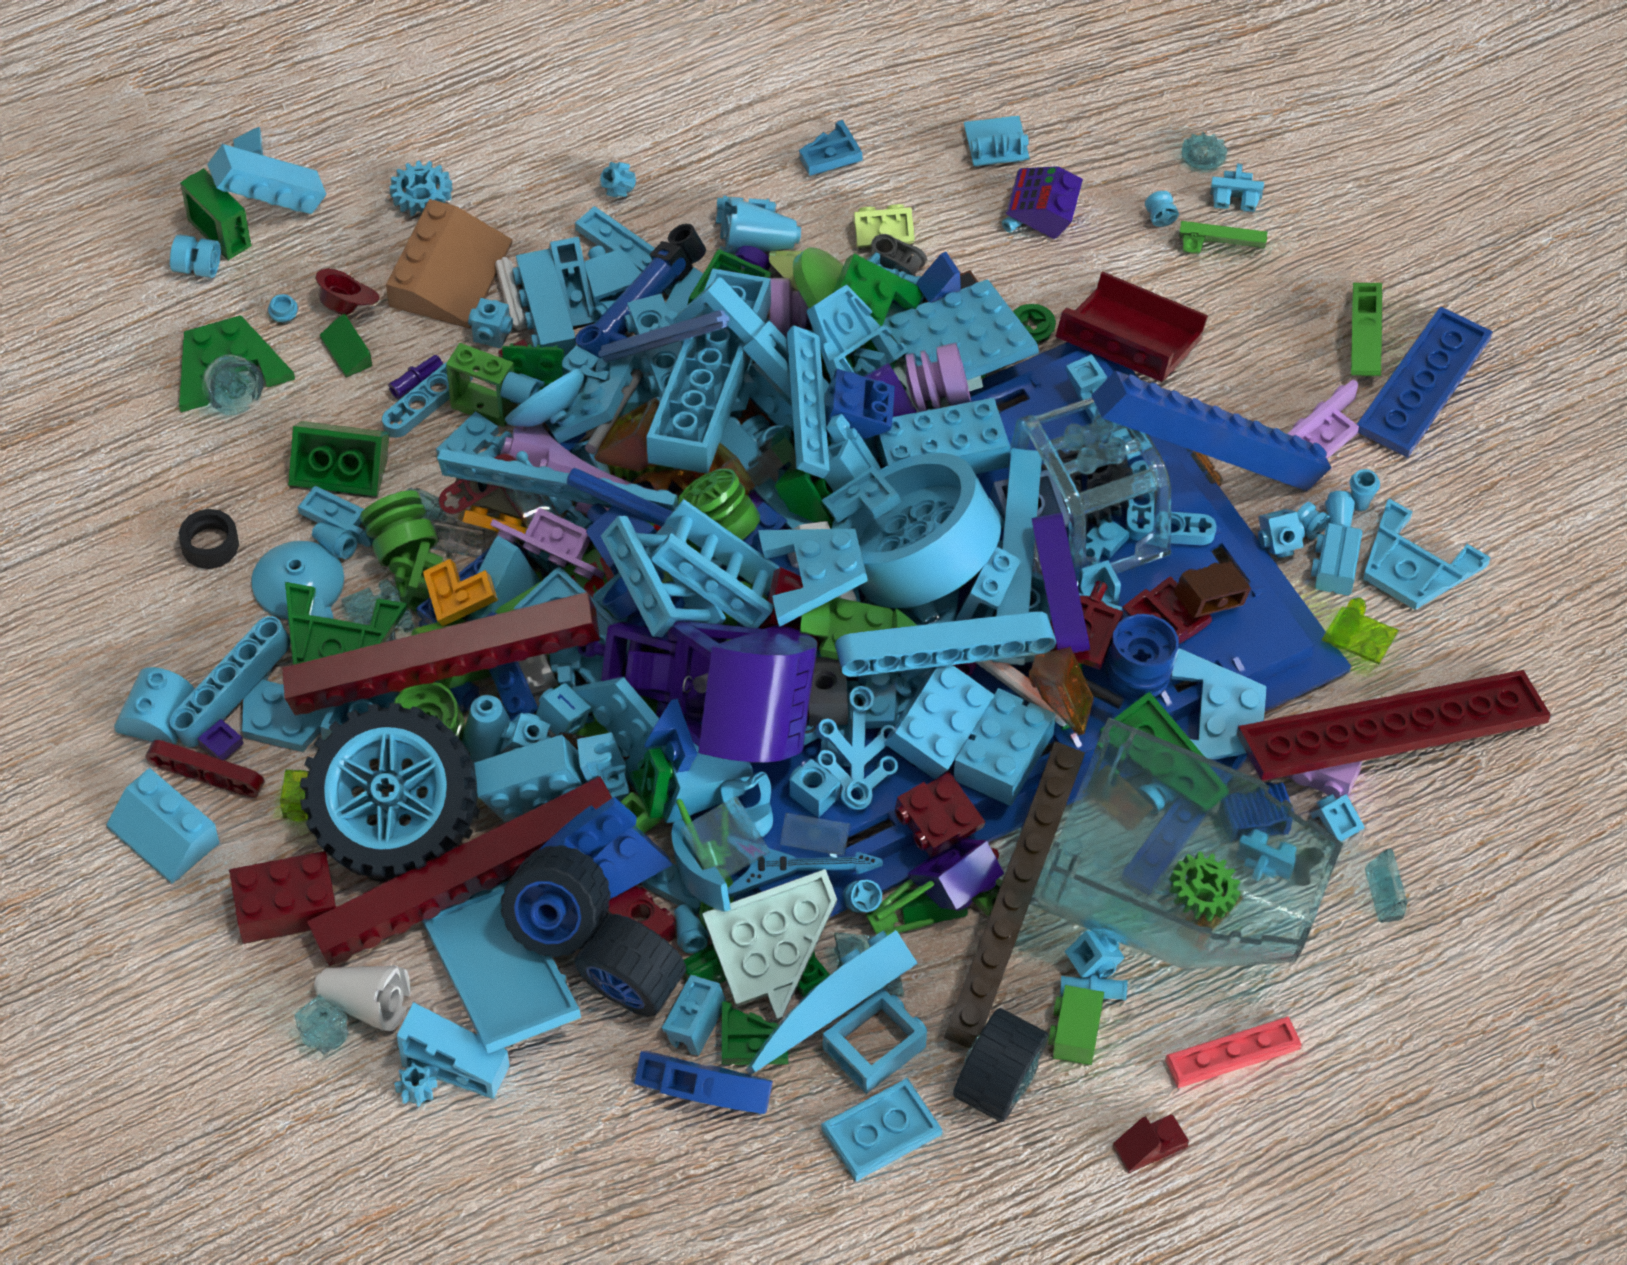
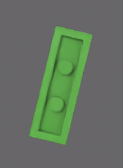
(1196, 233)

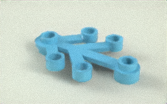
(856, 754)

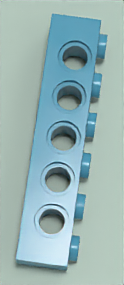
(657, 361)

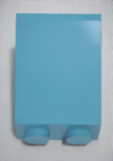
(702, 783)

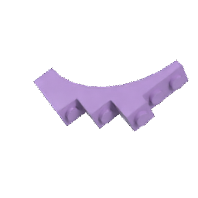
(545, 451)

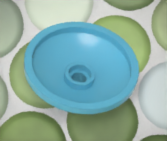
(548, 402)
(316, 569)

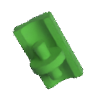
(404, 567)

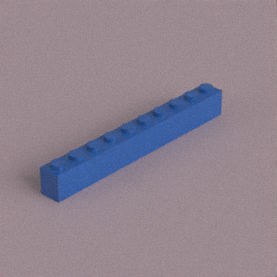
(1210, 430)

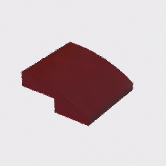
(1165, 605)

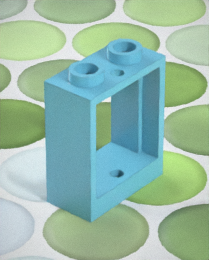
(852, 1062)

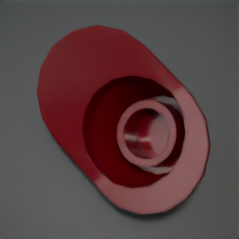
(342, 292)

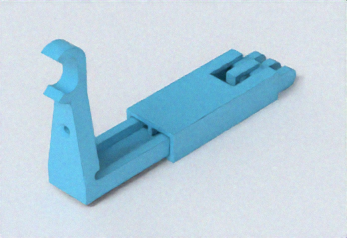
(762, 340)

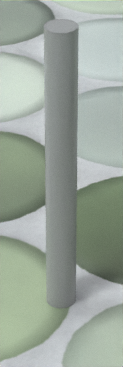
(602, 430)

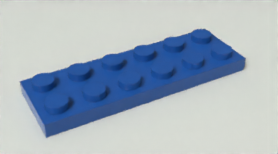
(1424, 381)

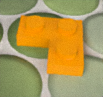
(478, 516)
(457, 598)

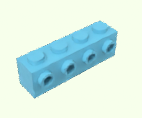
(266, 179)
(544, 300)

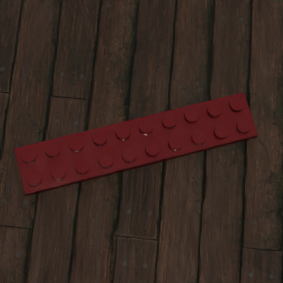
(1392, 725)

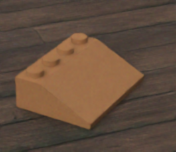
(446, 264)

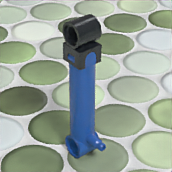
(669, 263)

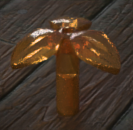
(658, 480)

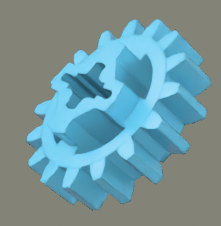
(420, 187)

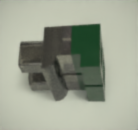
(772, 456)

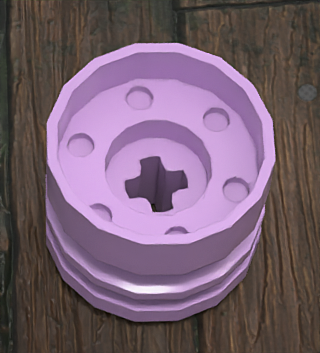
(787, 306)
(937, 379)

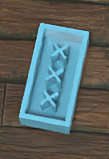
(964, 430)

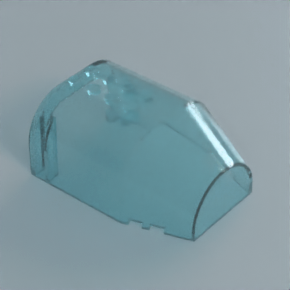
(1147, 810)

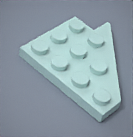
(771, 938)

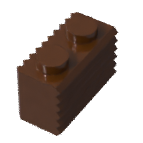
(1212, 589)

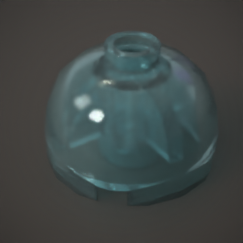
(232, 383)

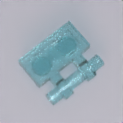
(362, 603)

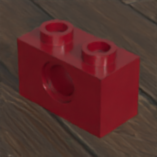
(639, 903)

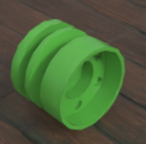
(724, 501)
(397, 526)
(436, 701)

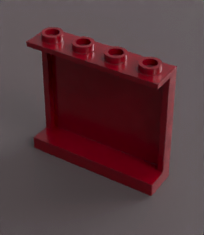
(1133, 327)

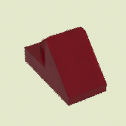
(1150, 1142)

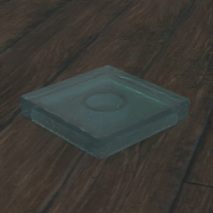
(725, 838)

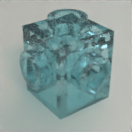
(322, 1025)

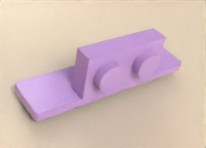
(1327, 423)
(556, 537)

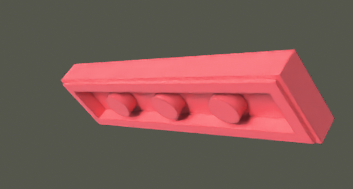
(1233, 1052)

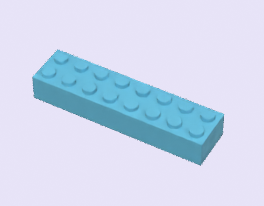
(704, 385)

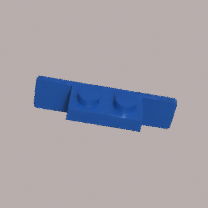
(513, 688)

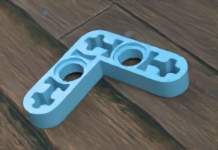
(1194, 520)

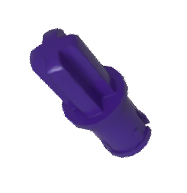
(414, 377)

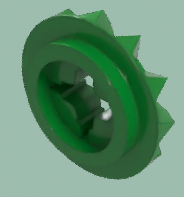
(1039, 316)

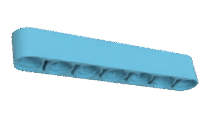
(945, 644)

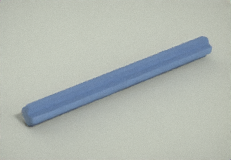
(664, 336)

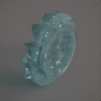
(1195, 156)

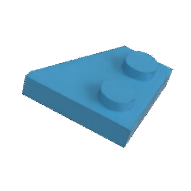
(830, 151)

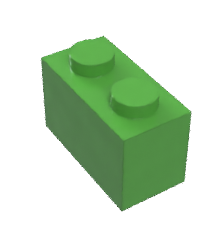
(1077, 1025)

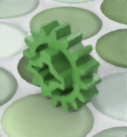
(1204, 886)

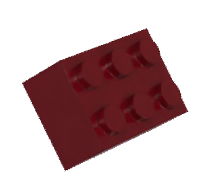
(281, 895)

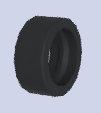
(211, 557)

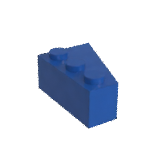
(630, 860)

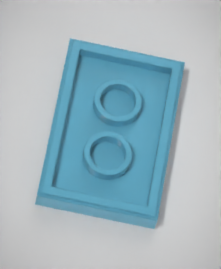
(881, 1129)

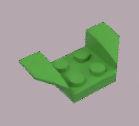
(846, 617)

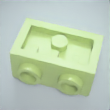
(892, 221)

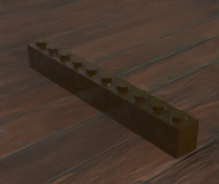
(1014, 895)

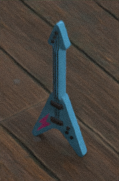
(780, 865)

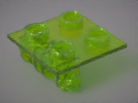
(1360, 633)

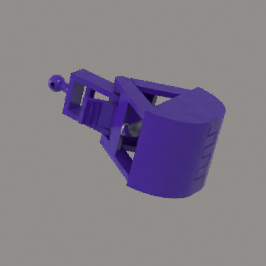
(742, 690)

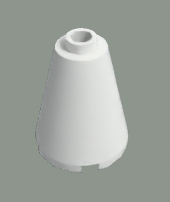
(367, 993)

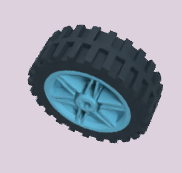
(344, 763)

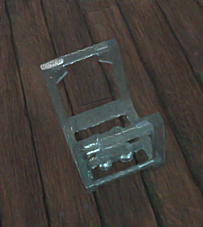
(1095, 454)

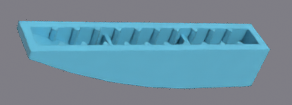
(837, 993)

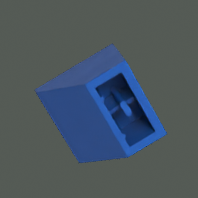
(862, 402)

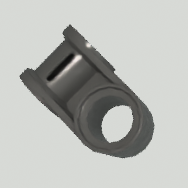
(898, 254)

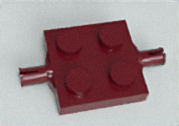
(1100, 625)

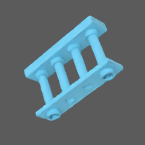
(707, 578)
(645, 585)

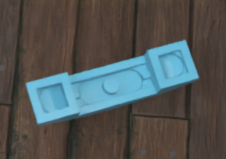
(1086, 378)
(704, 884)

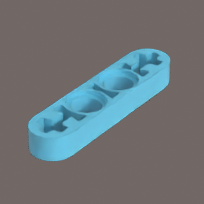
(423, 393)

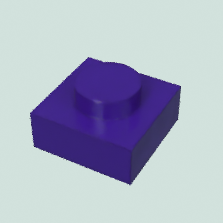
(220, 740)

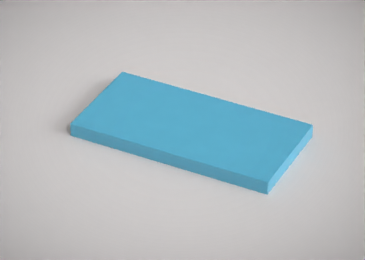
(499, 981)

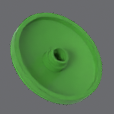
(816, 275)

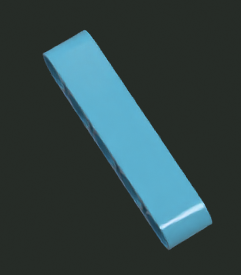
(230, 680)

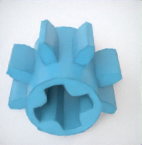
(618, 179)
(418, 1093)

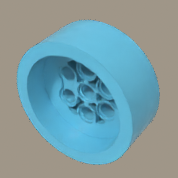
(931, 538)

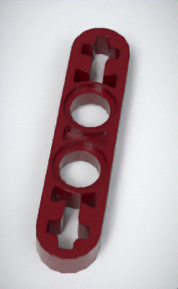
(205, 768)

